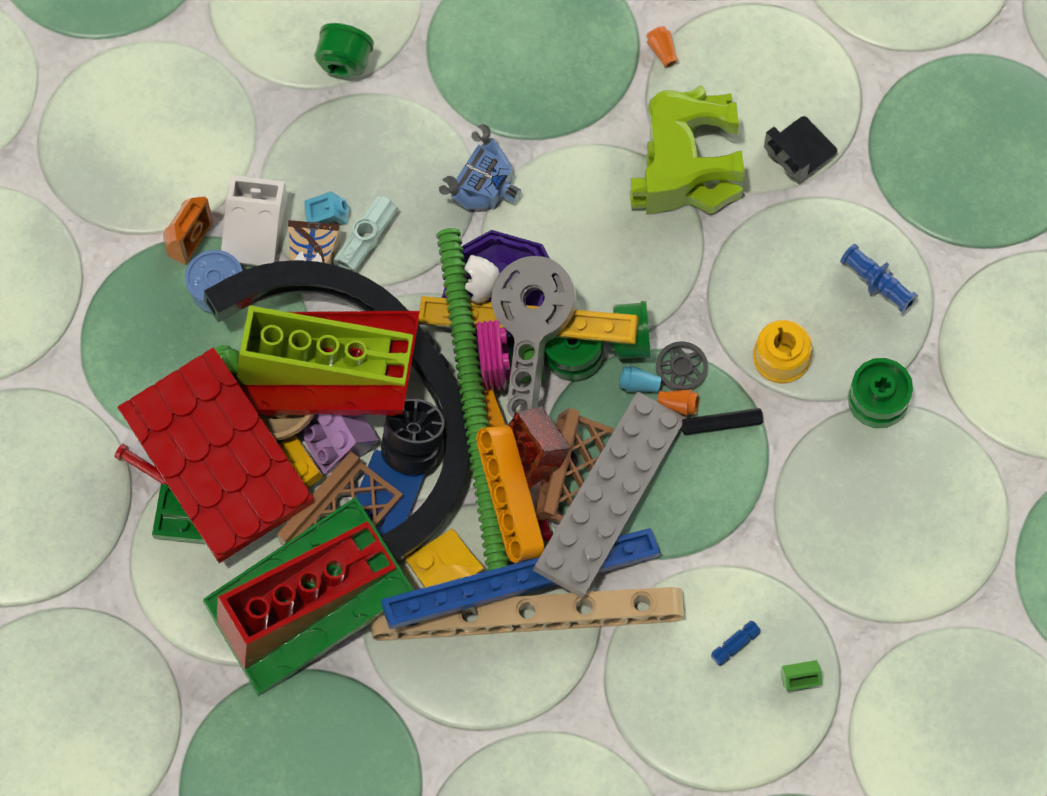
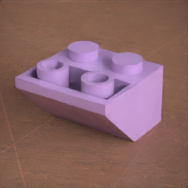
(336, 436)

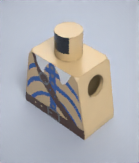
(313, 241)

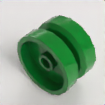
(573, 357)
(880, 393)

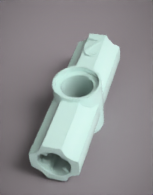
(374, 222)

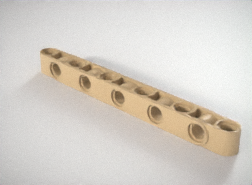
(550, 611)

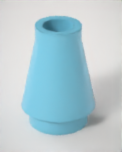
(636, 379)

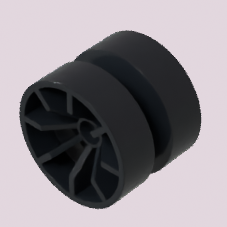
(413, 438)

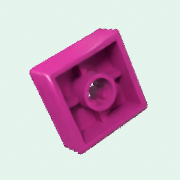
(493, 355)

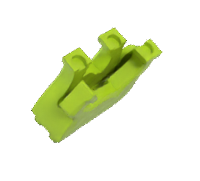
(673, 169)

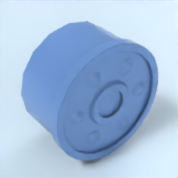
(207, 270)

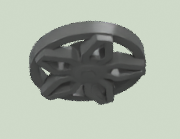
(681, 366)

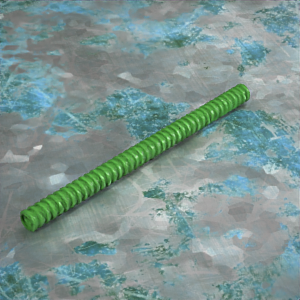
(471, 386)

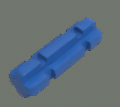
(735, 643)

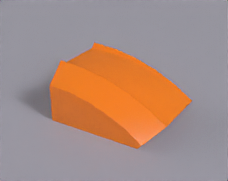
(187, 229)

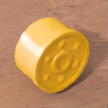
(782, 351)

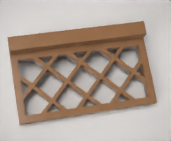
(554, 485)
(336, 486)

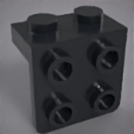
(799, 148)

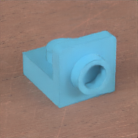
(326, 209)

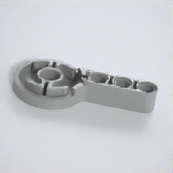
(530, 325)

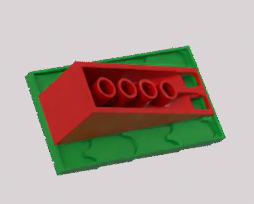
(306, 596)

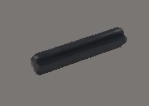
(722, 421)

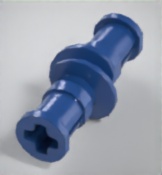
(878, 278)

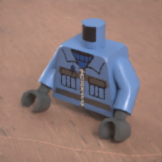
(484, 177)

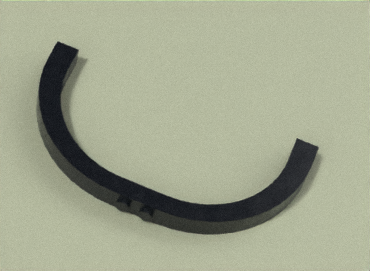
(344, 284)

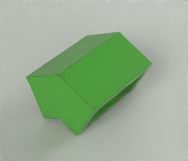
(800, 670)

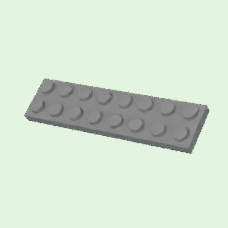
(609, 495)

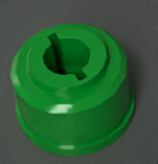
(343, 50)
(642, 345)

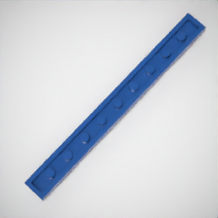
(501, 583)

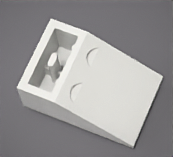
(253, 219)

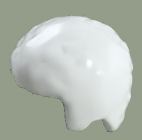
(483, 278)

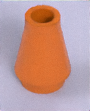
(662, 45)
(680, 401)

